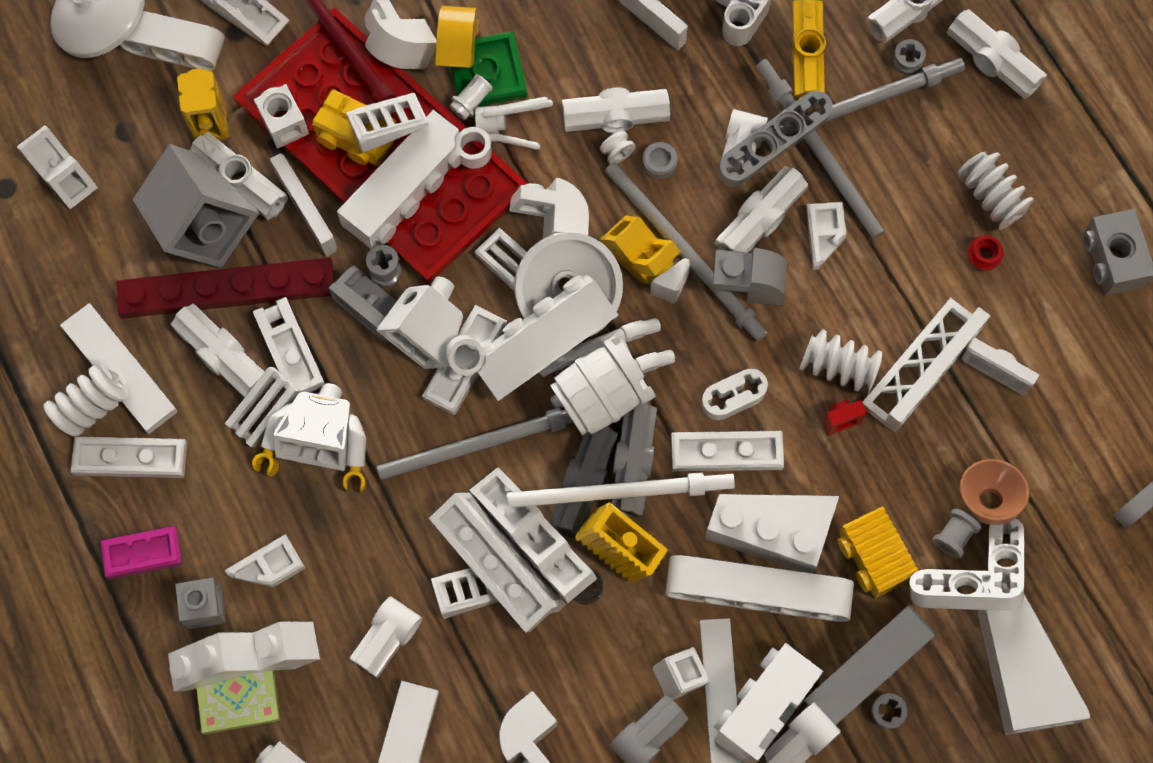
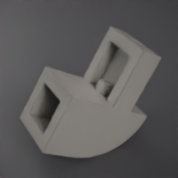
(757, 273)

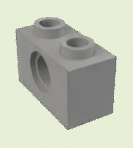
(1123, 233)

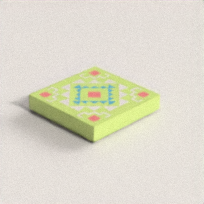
(238, 703)

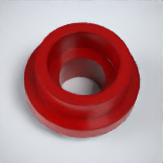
(990, 245)

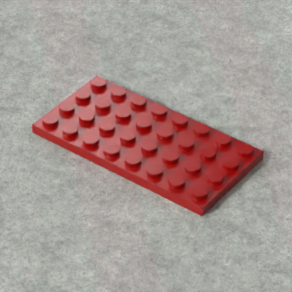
(446, 219)

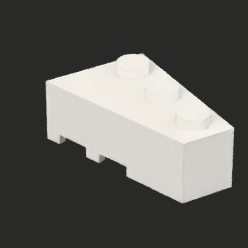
(774, 527)
(766, 704)

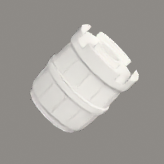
(602, 387)

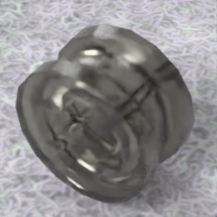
(589, 598)

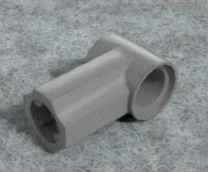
(643, 739)

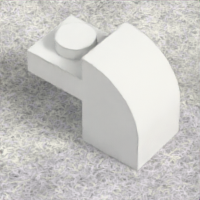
(397, 40)
(559, 204)
(523, 728)

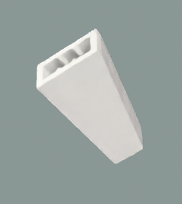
(1027, 672)

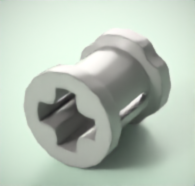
(379, 255)
(956, 533)

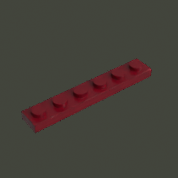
(225, 287)

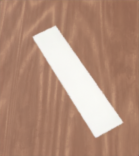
(721, 690)

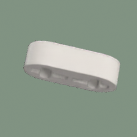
(731, 386)

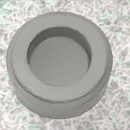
(660, 160)

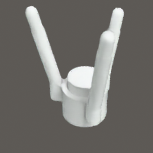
(493, 119)

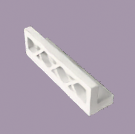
(938, 366)
(496, 560)

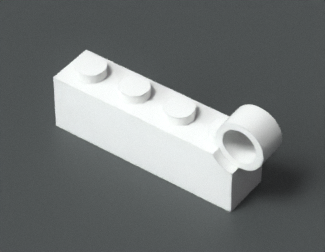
(408, 176)
(539, 338)

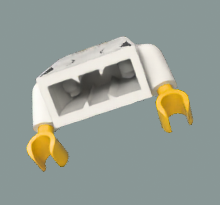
(317, 433)

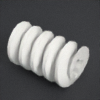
(995, 189)
(842, 361)
(90, 401)

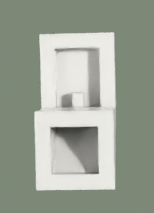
(57, 167)

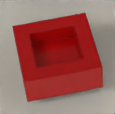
(843, 416)

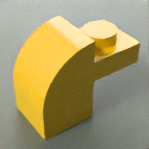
(456, 36)
(639, 249)

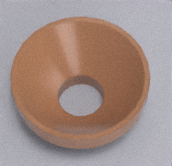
(999, 479)

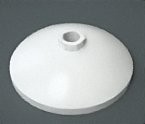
(93, 26)
(565, 256)

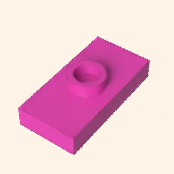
(141, 552)

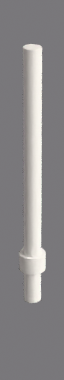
(694, 484)

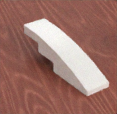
(253, 17)
(534, 536)

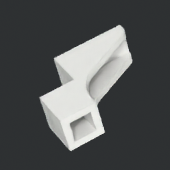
(241, 654)

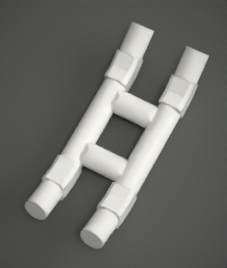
(625, 334)

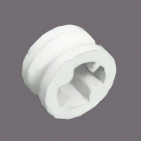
(617, 147)

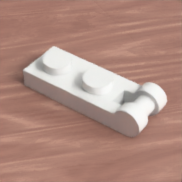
(289, 347)

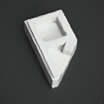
(825, 230)
(269, 564)

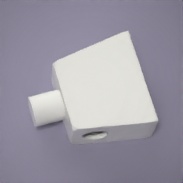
(424, 323)

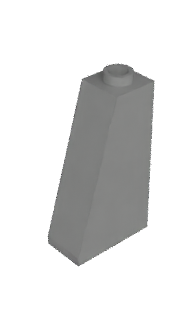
(872, 665)

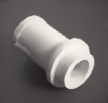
(470, 97)

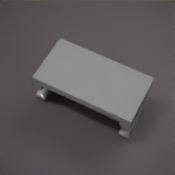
(362, 299)

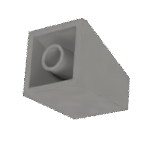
(193, 208)

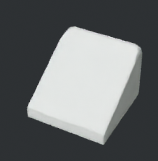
(670, 284)
(680, 673)

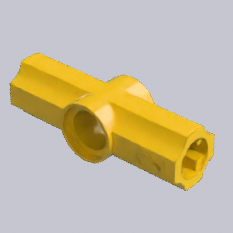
(808, 33)

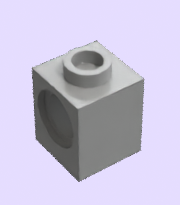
(200, 603)

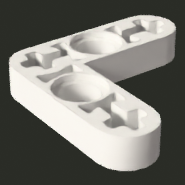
(987, 583)

